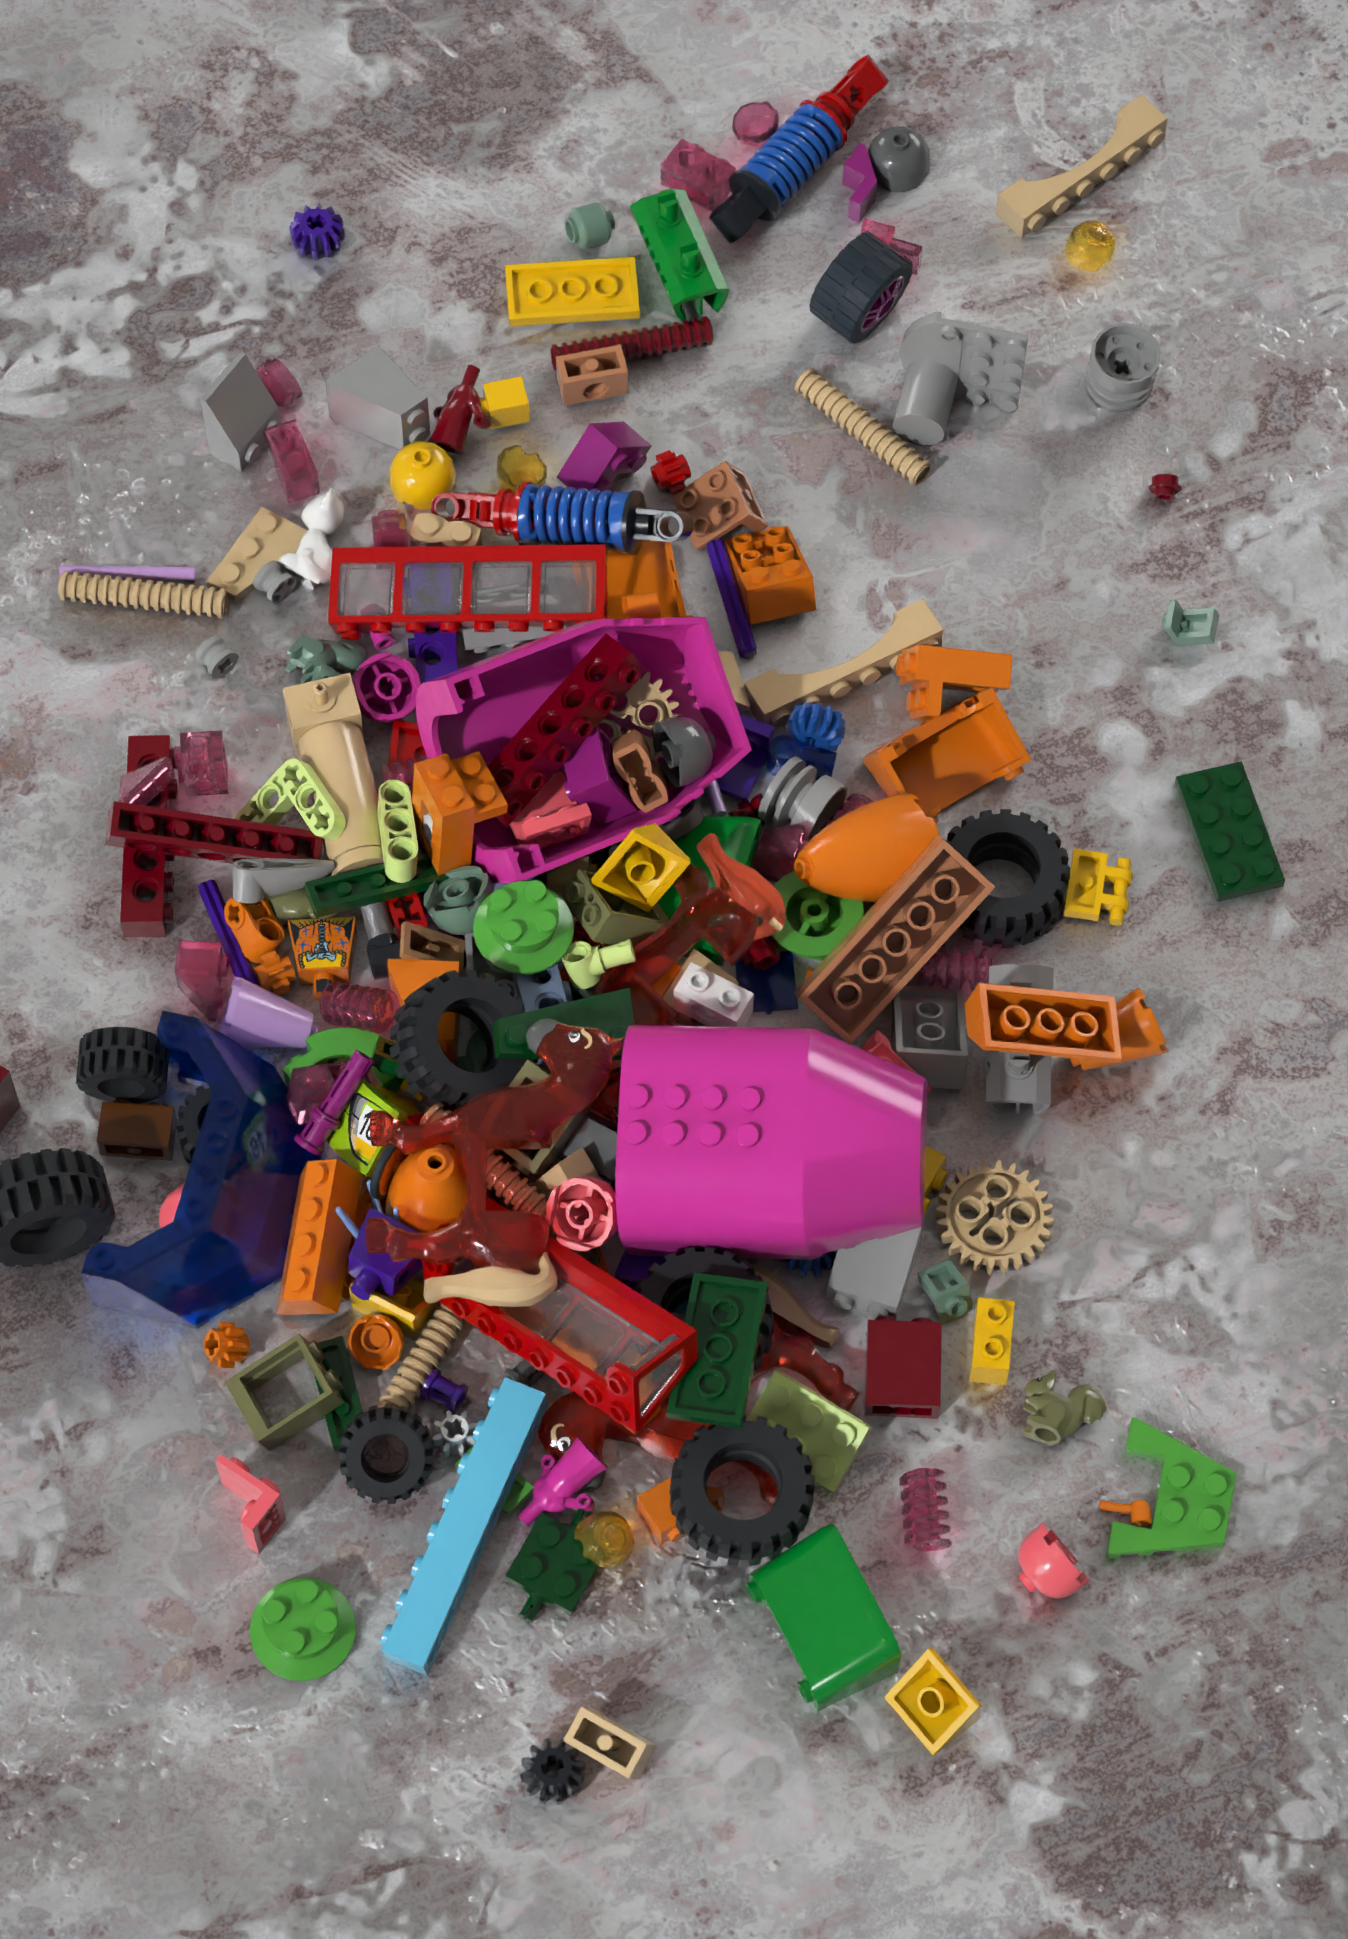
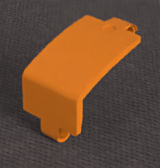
(644, 583)

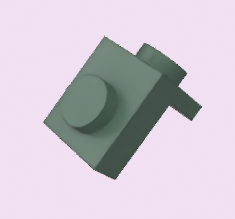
(1190, 625)

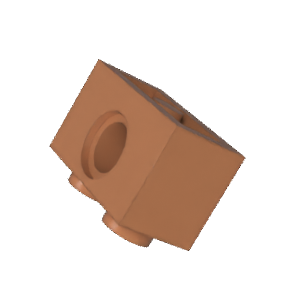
(592, 375)

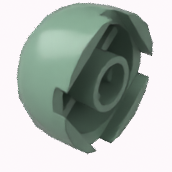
(458, 899)

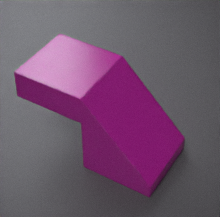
(860, 177)

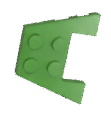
(1190, 1499)

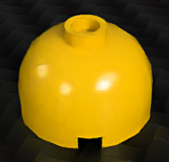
(421, 473)

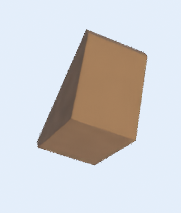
(427, 944)

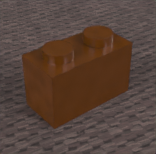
(136, 1130)

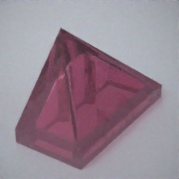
(146, 782)

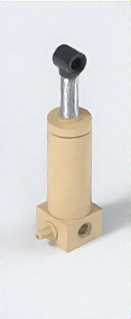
(330, 738)

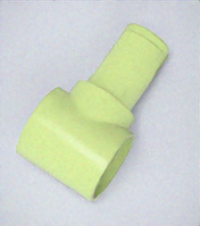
(588, 963)

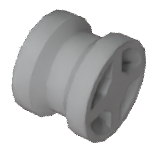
(274, 582)
(216, 656)

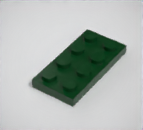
(1229, 831)
(728, 1328)

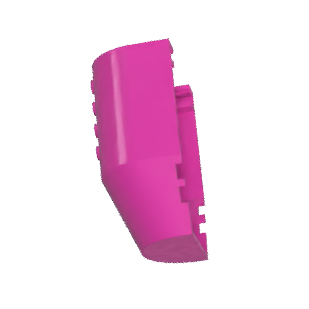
(494, 698)
(764, 1143)

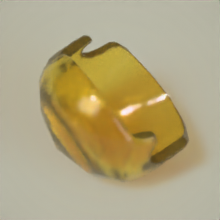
(1090, 245)
(517, 467)
(605, 1538)

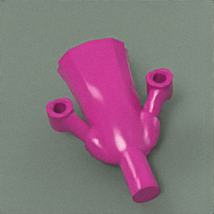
(562, 1480)

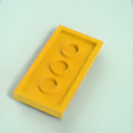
(572, 291)

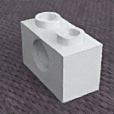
(712, 999)

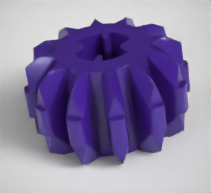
(317, 231)

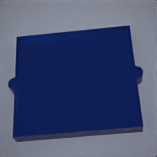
(772, 986)

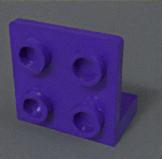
(742, 777)

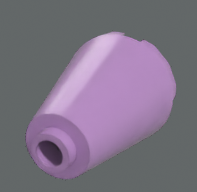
(264, 1019)

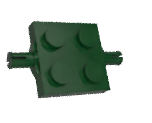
(551, 1566)

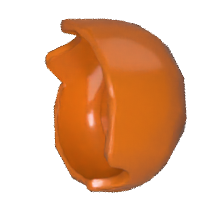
(376, 1341)

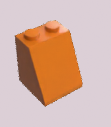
(410, 975)

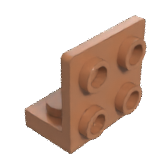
(719, 504)

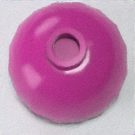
(386, 687)

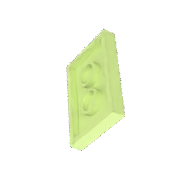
(823, 1428)

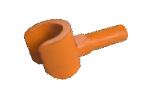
(1138, 1509)

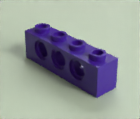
(433, 647)

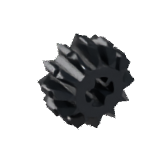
(538, 1774)

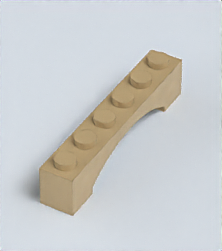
(1030, 204)
(775, 694)

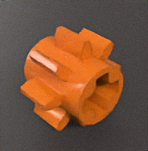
(275, 973)
(226, 1345)

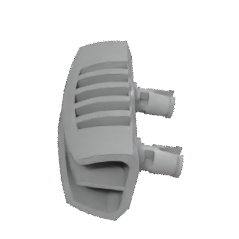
(1018, 1075)

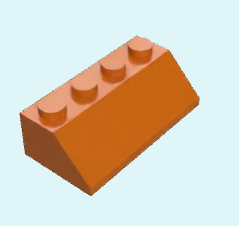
(1044, 1022)
(319, 1239)

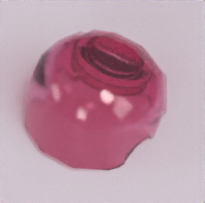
(755, 123)
(279, 382)

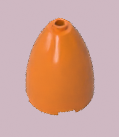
(866, 849)
(428, 1188)

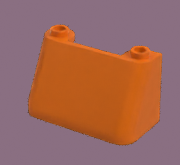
(950, 754)

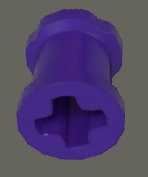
(444, 1391)

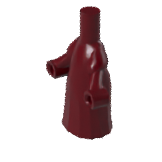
(456, 414)

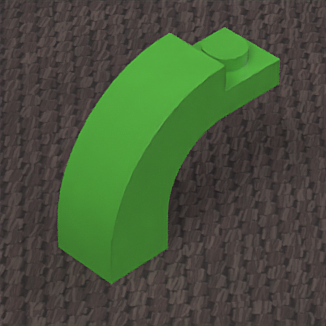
(338, 1046)

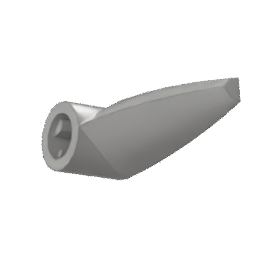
(273, 876)

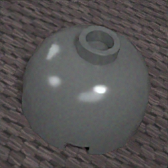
(899, 158)
(684, 748)

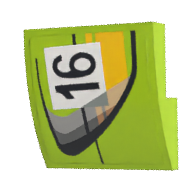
(353, 1135)

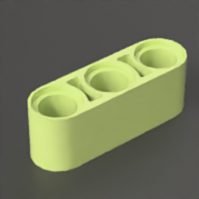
(397, 831)

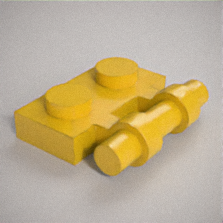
(1087, 882)

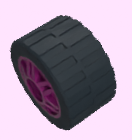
(860, 287)

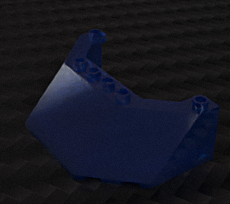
(235, 1198)

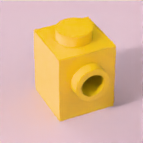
(505, 402)

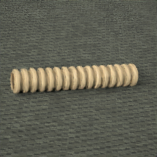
(862, 426)
(143, 594)
(423, 1359)

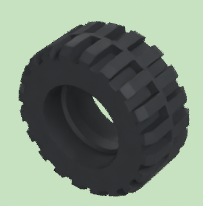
(1035, 850)
(418, 1044)
(52, 1206)
(672, 1282)
(732, 1537)

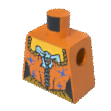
(323, 950)

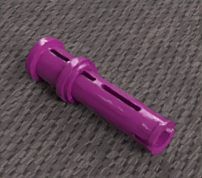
(326, 1116)

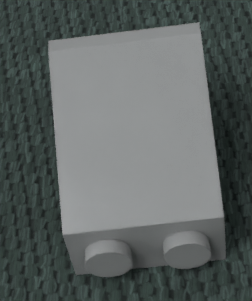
(378, 400)
(874, 1274)

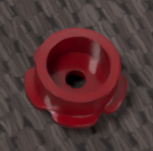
(1165, 486)

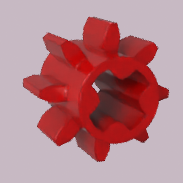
(670, 471)

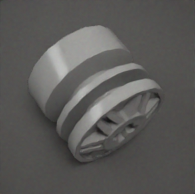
(1122, 366)
(799, 799)

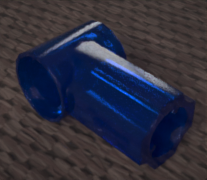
(785, 744)

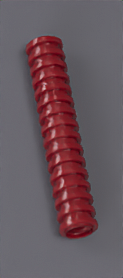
(646, 340)

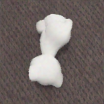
(314, 555)

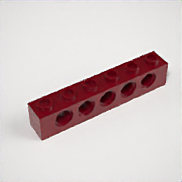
(563, 723)
(205, 835)
(137, 916)

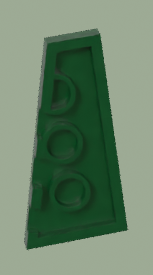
(608, 1012)

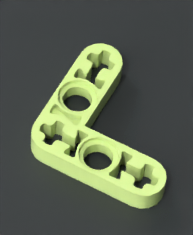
(296, 794)

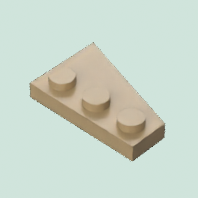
(261, 542)

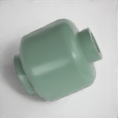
(589, 225)

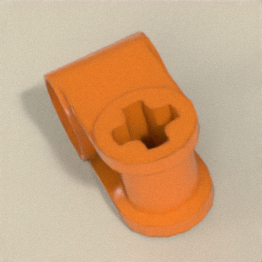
(255, 929)

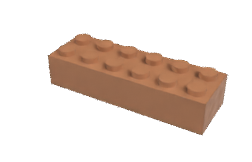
(894, 940)

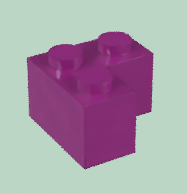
(602, 455)
(596, 781)

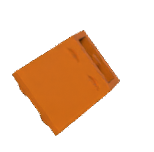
(771, 574)

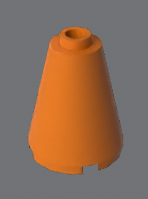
(1137, 1030)

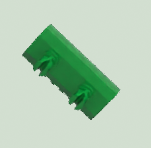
(680, 251)

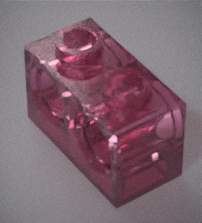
(698, 173)
(202, 763)

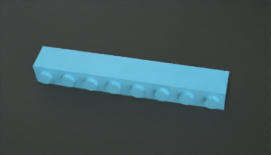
(464, 1527)

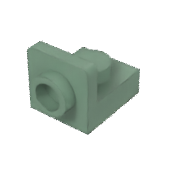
(946, 1290)

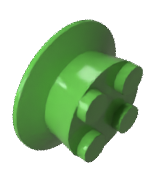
(814, 919)
(523, 928)
(302, 1629)

